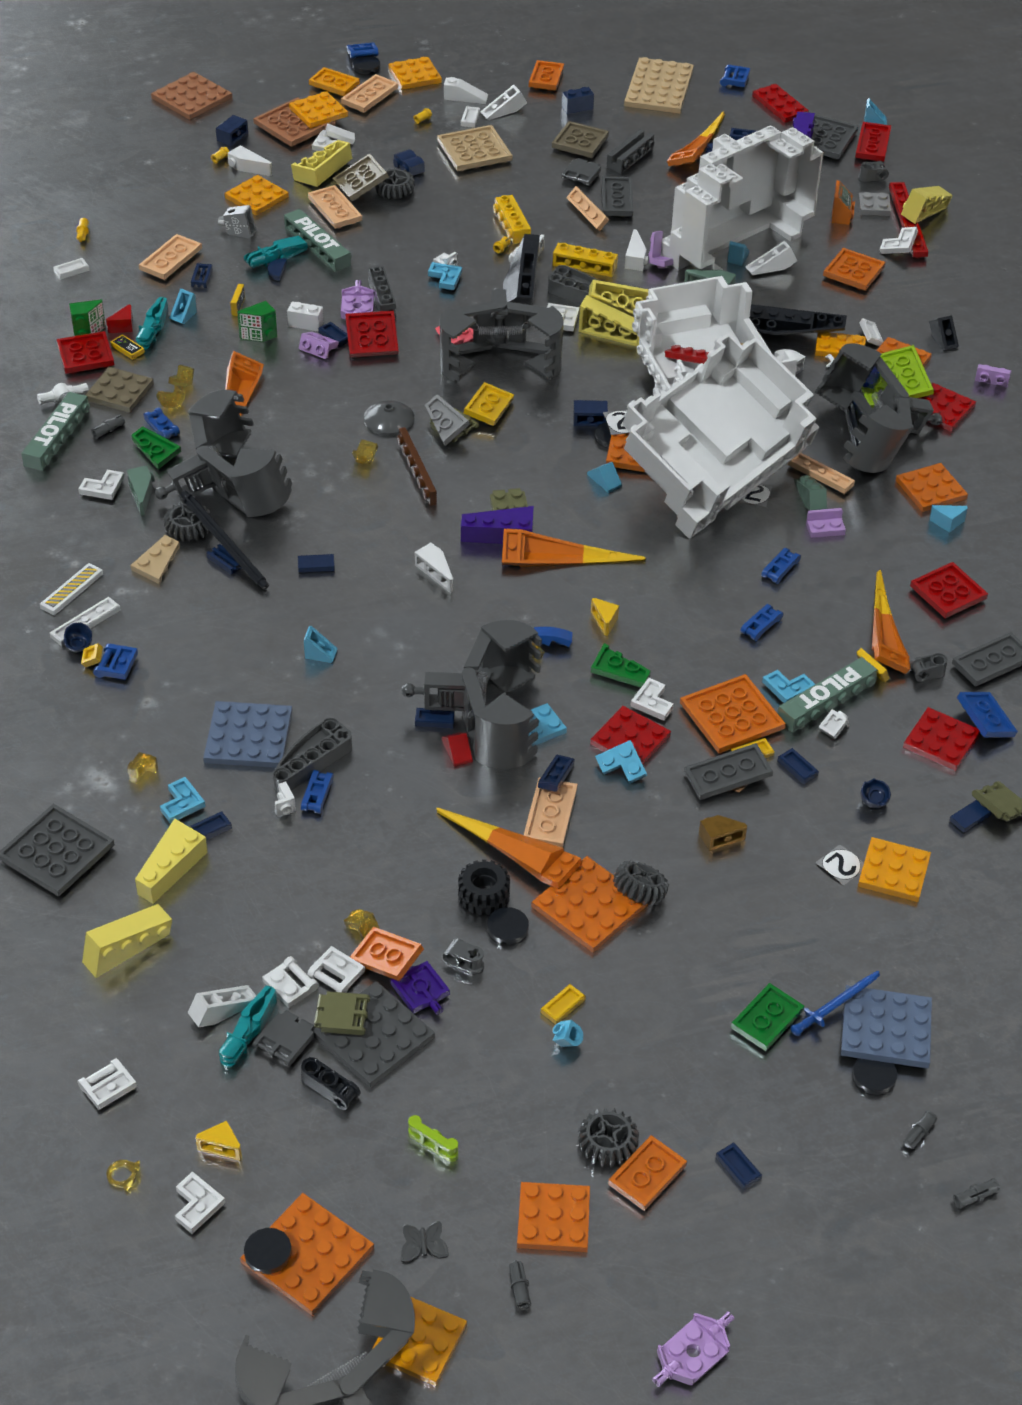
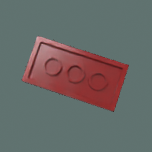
(779, 102)
(873, 141)

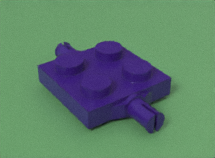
(421, 988)

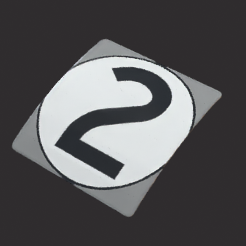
(615, 421)
(758, 496)
(841, 864)

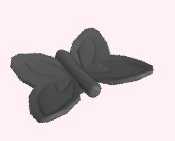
(422, 1240)

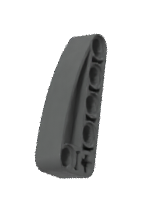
(569, 283)
(313, 751)

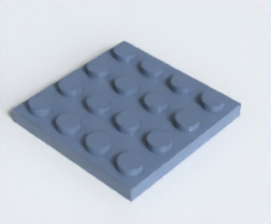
(247, 734)
(887, 1027)

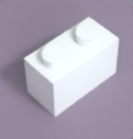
(305, 316)

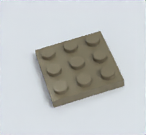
(580, 139)
(360, 177)
(119, 389)

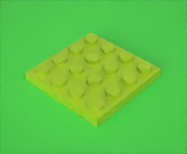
(907, 369)

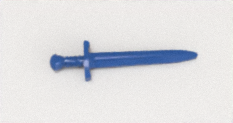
(817, 1016)

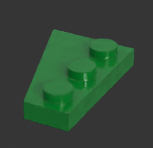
(155, 447)
(616, 667)

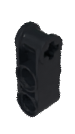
(341, 1090)

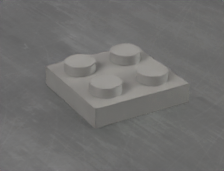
(874, 204)

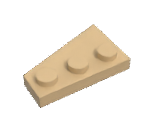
(156, 559)

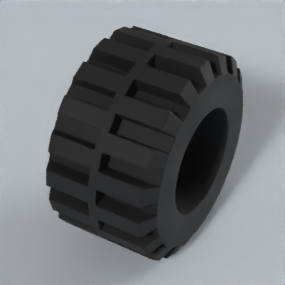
(483, 874)

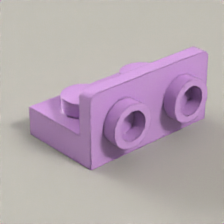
(317, 344)
(992, 375)
(825, 523)

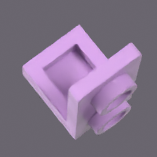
(655, 251)

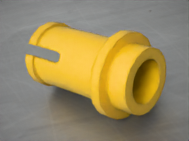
(425, 114)
(219, 155)
(499, 246)

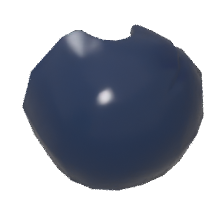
(77, 637)
(875, 793)

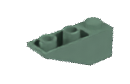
(812, 493)

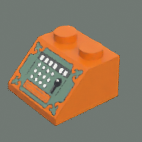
(842, 205)

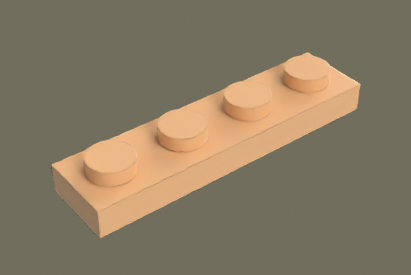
(588, 208)
(822, 473)

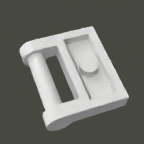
(339, 965)
(286, 988)
(109, 1088)

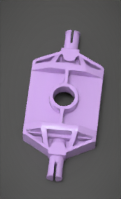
(357, 299)
(701, 1334)

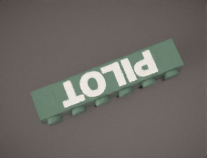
(318, 240)
(55, 431)
(827, 694)

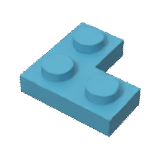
(448, 273)
(784, 688)
(549, 724)
(625, 757)
(186, 800)

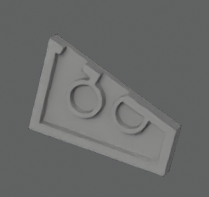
(446, 419)

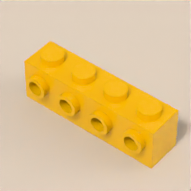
(511, 217)
(585, 259)

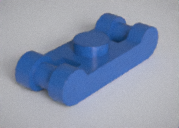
(161, 424)
(781, 565)
(761, 621)
(317, 790)

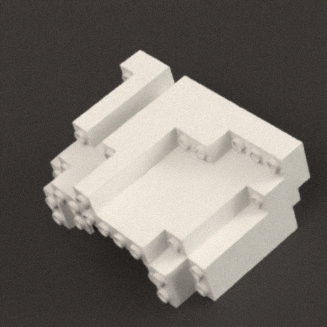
(742, 190)
(692, 317)
(720, 430)

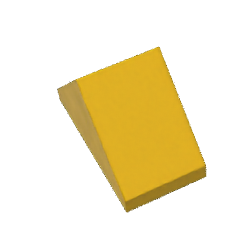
(605, 614)
(219, 1141)

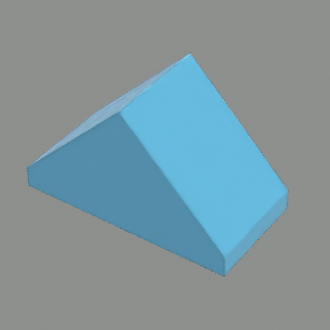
(873, 114)
(737, 253)
(184, 307)
(606, 477)
(948, 516)
(318, 647)

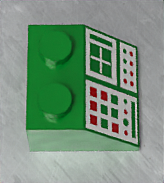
(87, 317)
(257, 322)

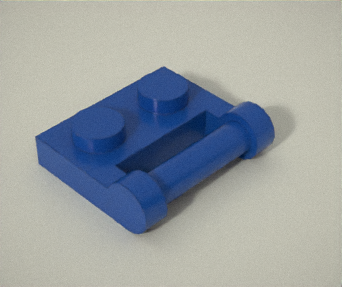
(362, 49)
(739, 77)
(120, 664)

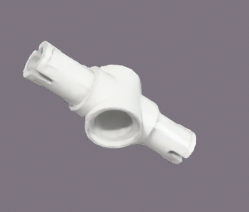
(60, 391)

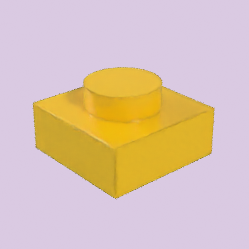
(91, 655)

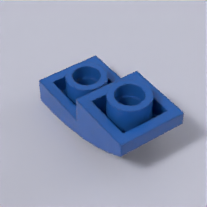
(559, 635)

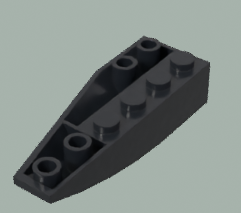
(522, 271)
(792, 321)

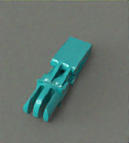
(280, 249)
(153, 323)
(250, 1024)

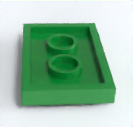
(767, 1016)

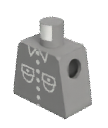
(239, 221)

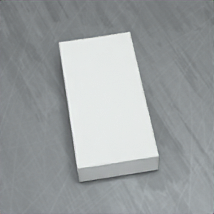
(470, 116)
(340, 134)
(71, 268)
(871, 332)

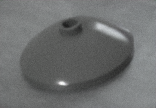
(387, 417)

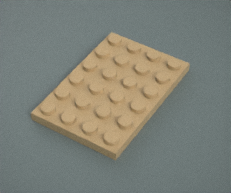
(659, 85)

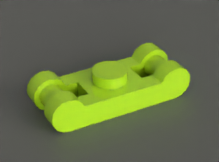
(432, 1139)

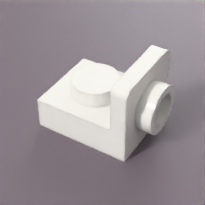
(444, 258)
(834, 723)
(285, 802)

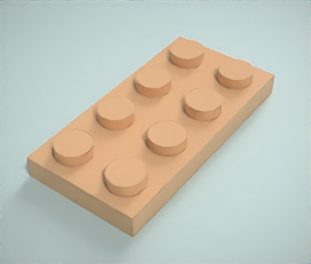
(369, 93)
(335, 206)
(170, 256)
(551, 814)

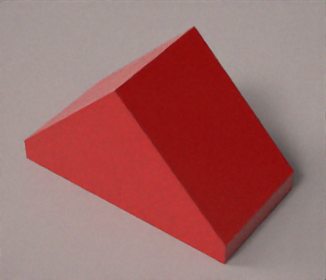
(120, 321)
(458, 748)

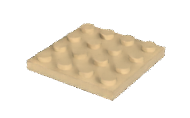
(474, 148)

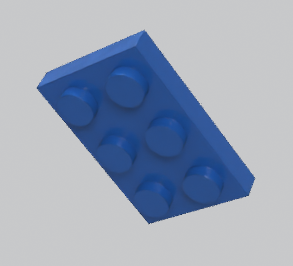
(987, 714)

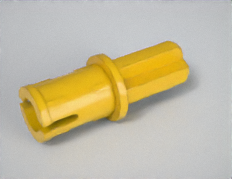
(82, 229)

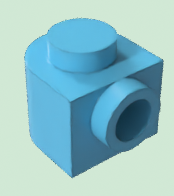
(567, 1034)

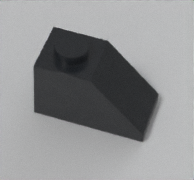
(944, 332)

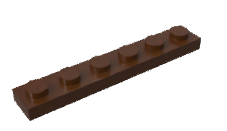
(418, 468)

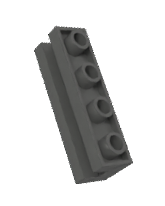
(630, 151)
(383, 294)

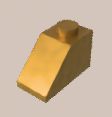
(721, 831)

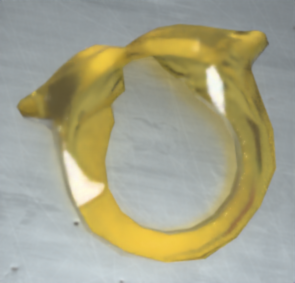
(131, 1166)

